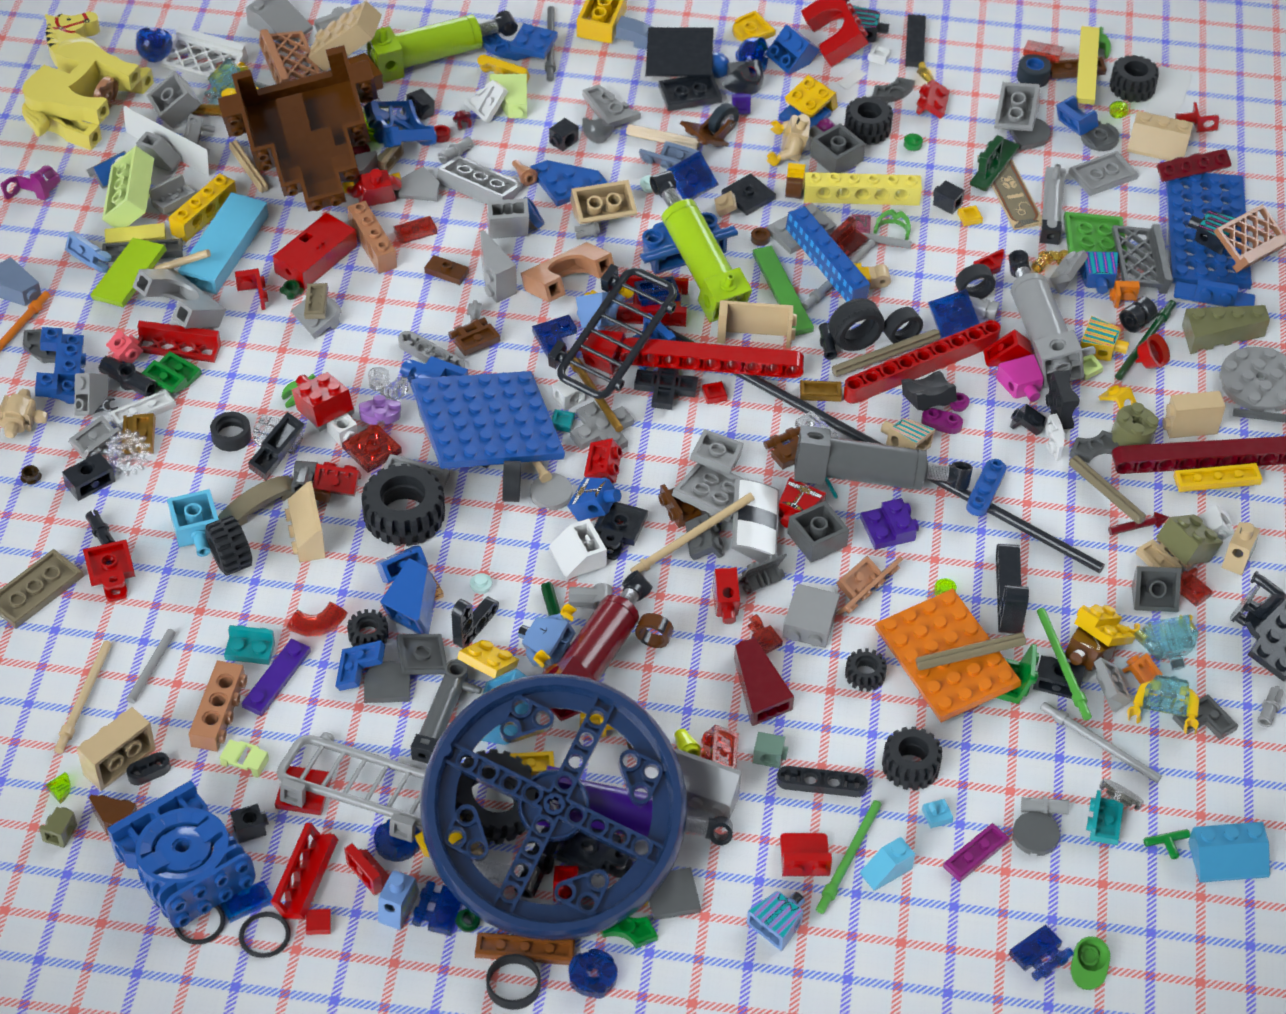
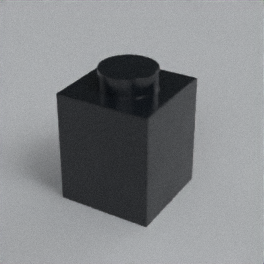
(948, 197)

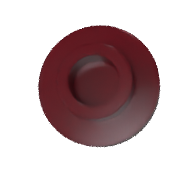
(462, 116)

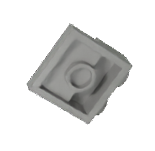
(717, 451)

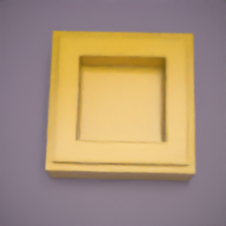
(970, 215)

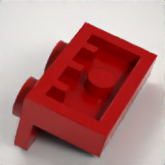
(603, 460)
(336, 479)
(366, 868)

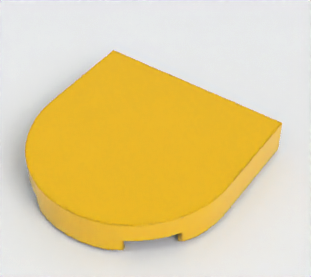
(752, 26)

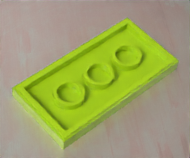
(118, 282)

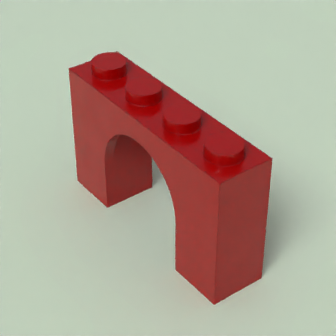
(849, 37)

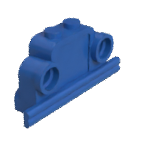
(662, 252)

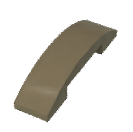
(258, 497)

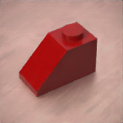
(1008, 348)

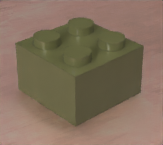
(1189, 539)

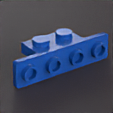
(1213, 293)

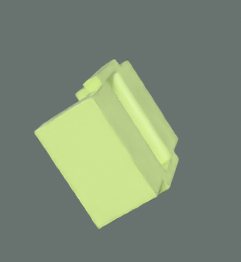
(255, 760)

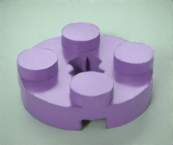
(380, 410)

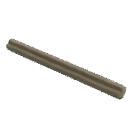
(886, 352)

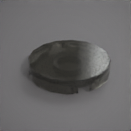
(1121, 794)

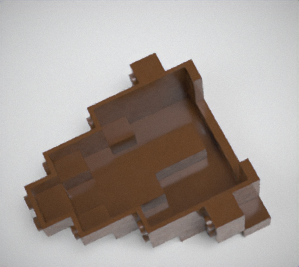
(305, 126)

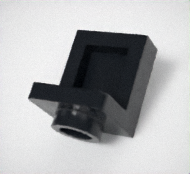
(1028, 418)

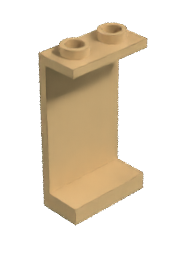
(756, 319)

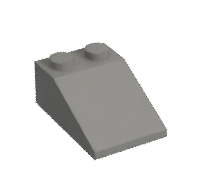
(277, 17)
(1017, 106)
(498, 270)

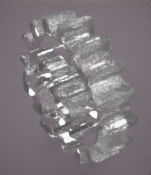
(130, 445)

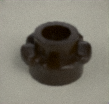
(30, 475)

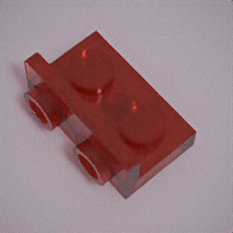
(720, 746)

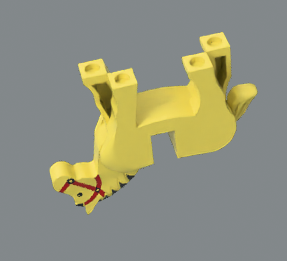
(64, 96)

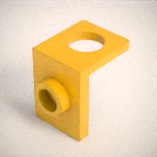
(1119, 395)

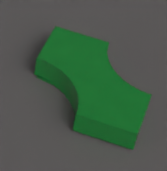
(635, 930)

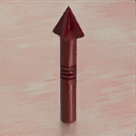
(1157, 520)

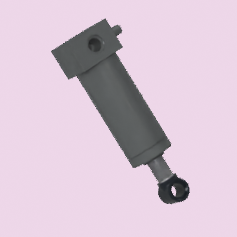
(873, 463)

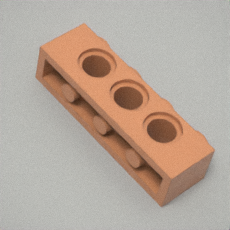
(372, 237)
(217, 706)

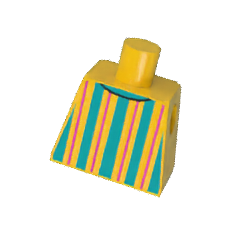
(1104, 339)

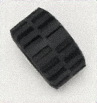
(1134, 78)
(869, 119)
(228, 545)
(914, 743)

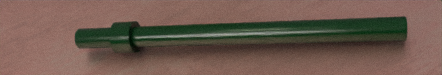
(1162, 316)

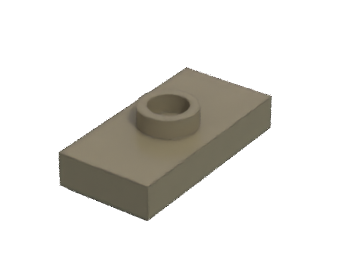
(316, 301)

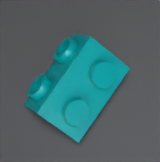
(1106, 820)

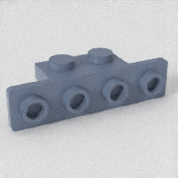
(670, 155)

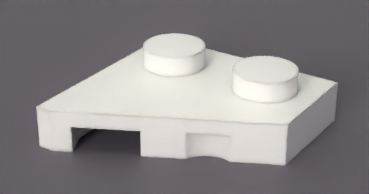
(487, 100)

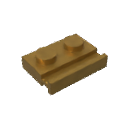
(144, 425)

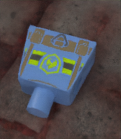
(399, 893)

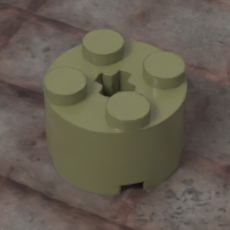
(1134, 425)

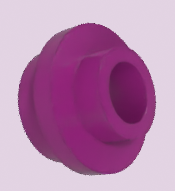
(961, 403)

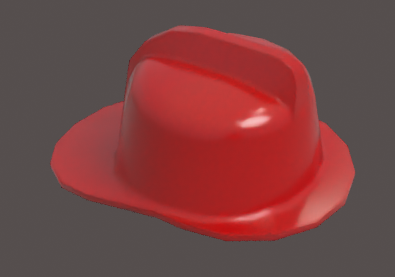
(1153, 352)

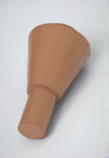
(526, 175)

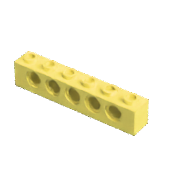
(862, 188)

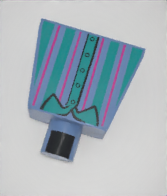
(777, 917)

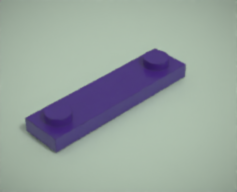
(276, 677)

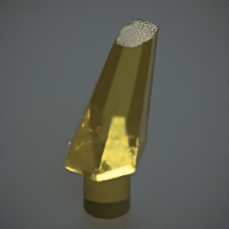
(924, 72)

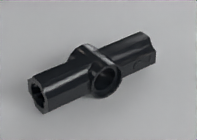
(127, 376)
(544, 866)

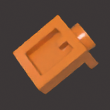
(1124, 291)
(1142, 668)

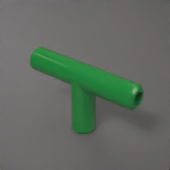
(1168, 839)

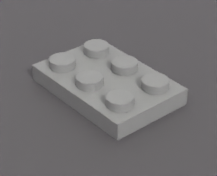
(782, 236)

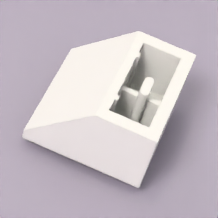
(579, 550)

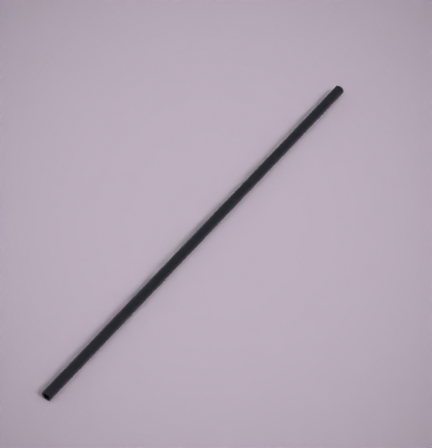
(854, 434)

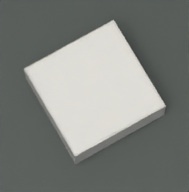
(879, 54)

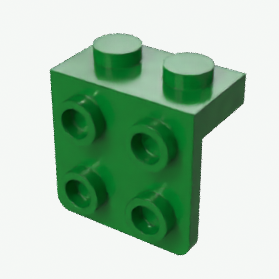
(1026, 672)

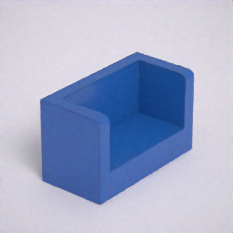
(1074, 118)

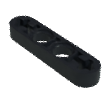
(822, 777)

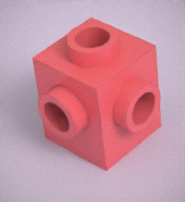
(124, 347)

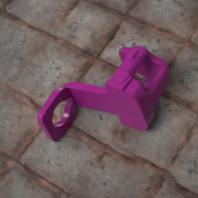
(35, 184)

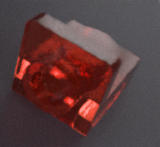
(1194, 589)

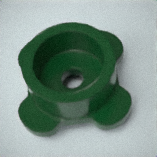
(291, 289)

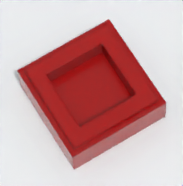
(714, 392)
(318, 921)

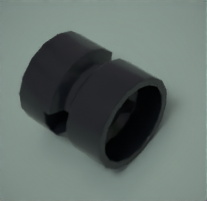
(1138, 314)

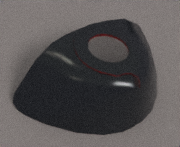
(741, 83)

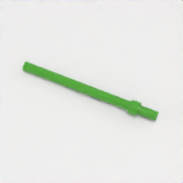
(1078, 697)
(830, 890)

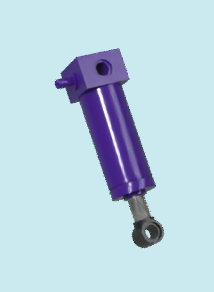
(616, 805)

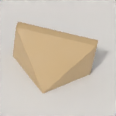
(390, 157)

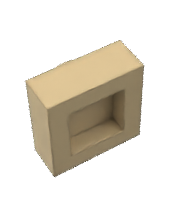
(725, 203)

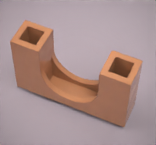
(545, 278)

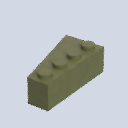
(1223, 325)

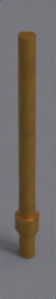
(601, 402)

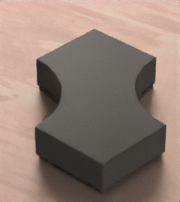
(1091, 447)

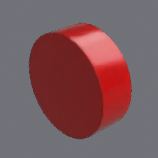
(443, 133)

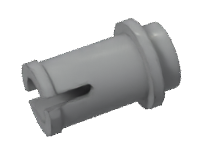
(588, 230)

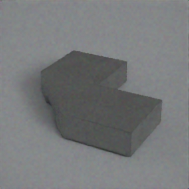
(31, 344)

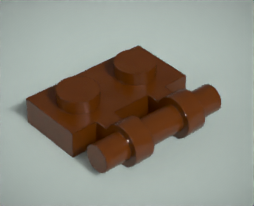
(474, 336)
(784, 454)

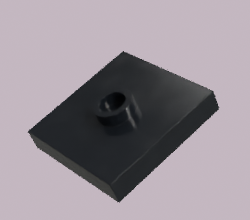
(750, 194)

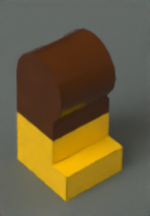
(795, 180)

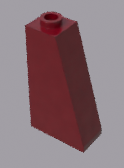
(761, 684)

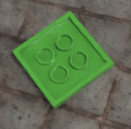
(1091, 232)

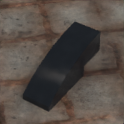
(276, 446)

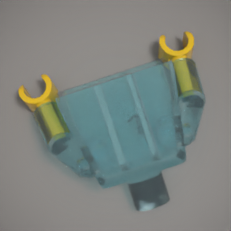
(1168, 638)

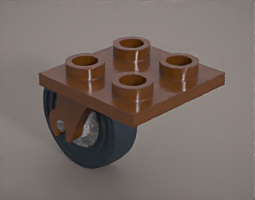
(715, 127)

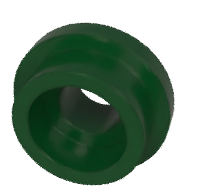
(462, 925)

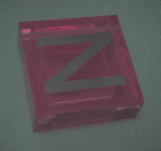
(863, 222)

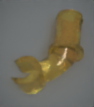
(1046, 257)

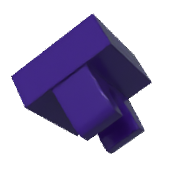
(742, 102)

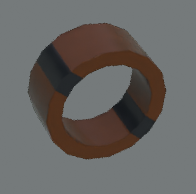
(656, 622)

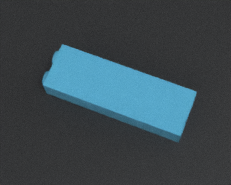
(227, 241)

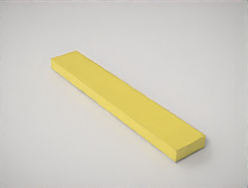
(1087, 65)

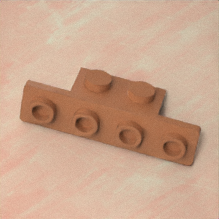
(861, 578)

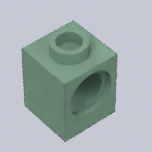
(769, 750)

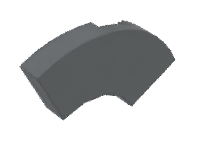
(894, 91)

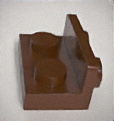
(677, 510)

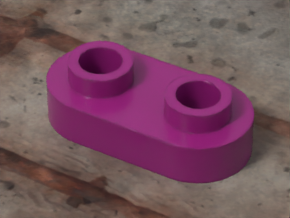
(942, 421)

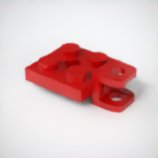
(111, 575)

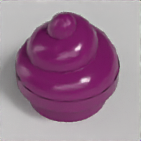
(825, 124)

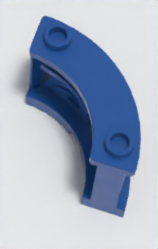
(391, 135)

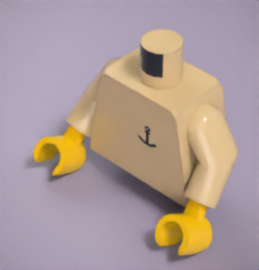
(794, 138)

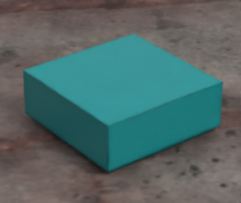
(563, 420)

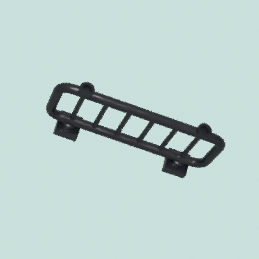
(612, 282)

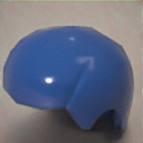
(719, 64)

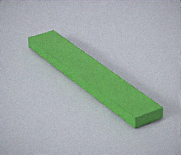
(782, 287)

